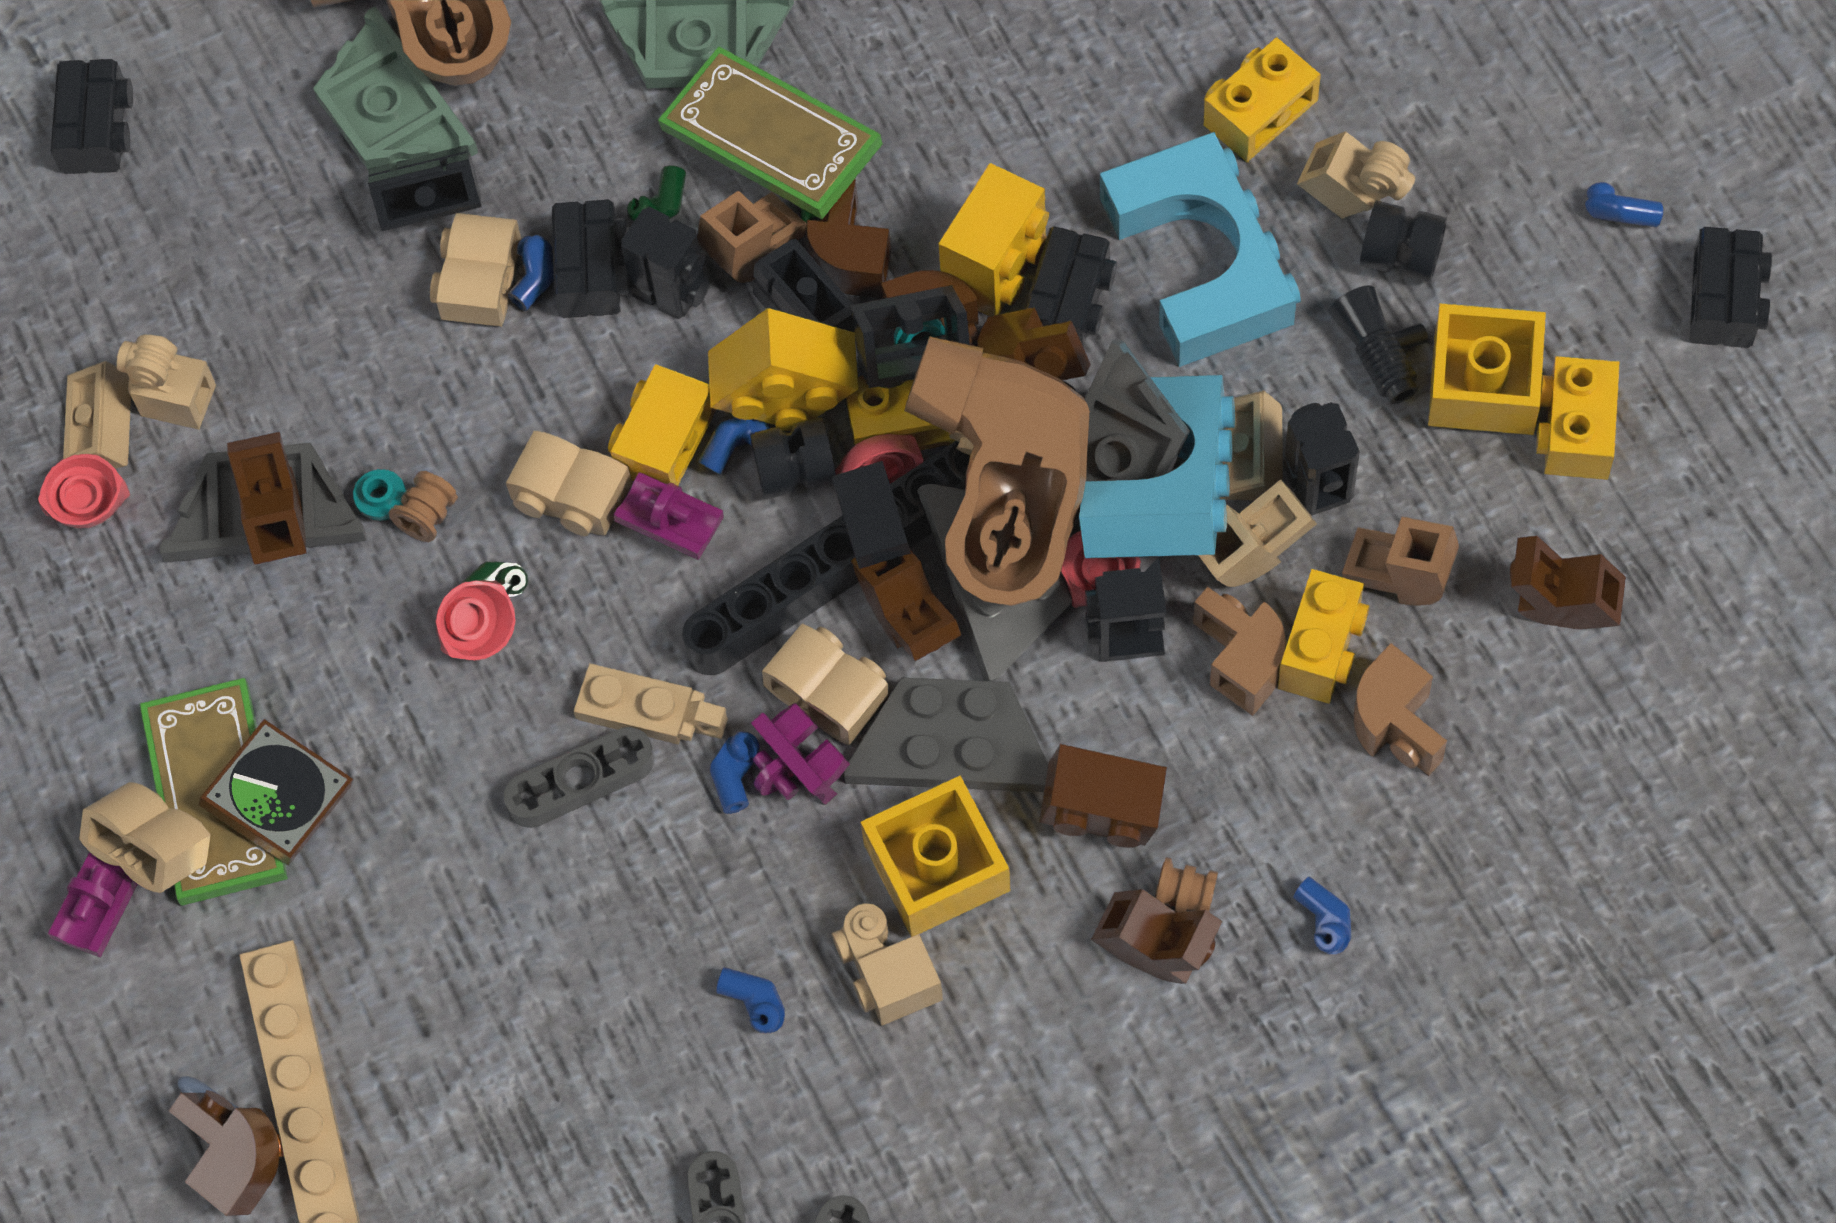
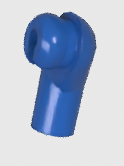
(1605, 205)
(538, 267)
(727, 437)
(730, 767)
(1331, 916)
(758, 995)

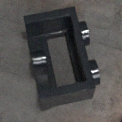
(899, 363)
(1127, 613)

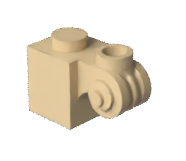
(1352, 177)
(165, 383)
(894, 977)

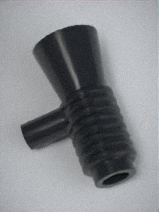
(1377, 346)

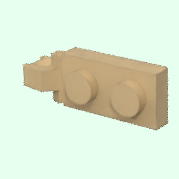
(651, 705)

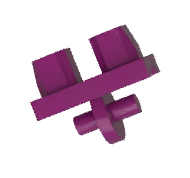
(669, 515)
(815, 771)
(93, 906)

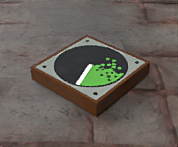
(275, 792)

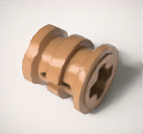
(423, 506)
(1185, 887)

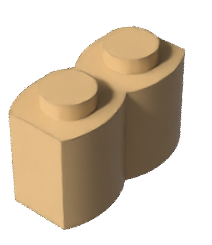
(476, 269)
(568, 484)
(826, 682)
(144, 837)

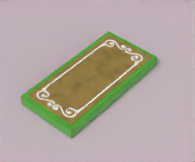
(770, 132)
(188, 746)

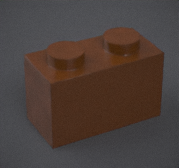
(1102, 796)

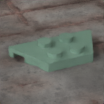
(676, 37)
(385, 101)

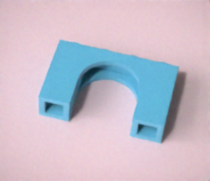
(1202, 185)
(1181, 508)

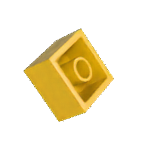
(996, 238)
(782, 369)
(1487, 369)
(936, 856)

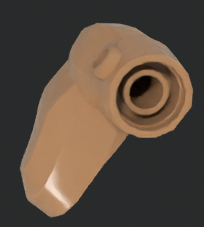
(450, 38)
(1022, 470)

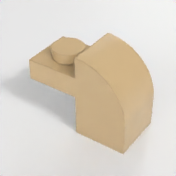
(1258, 536)

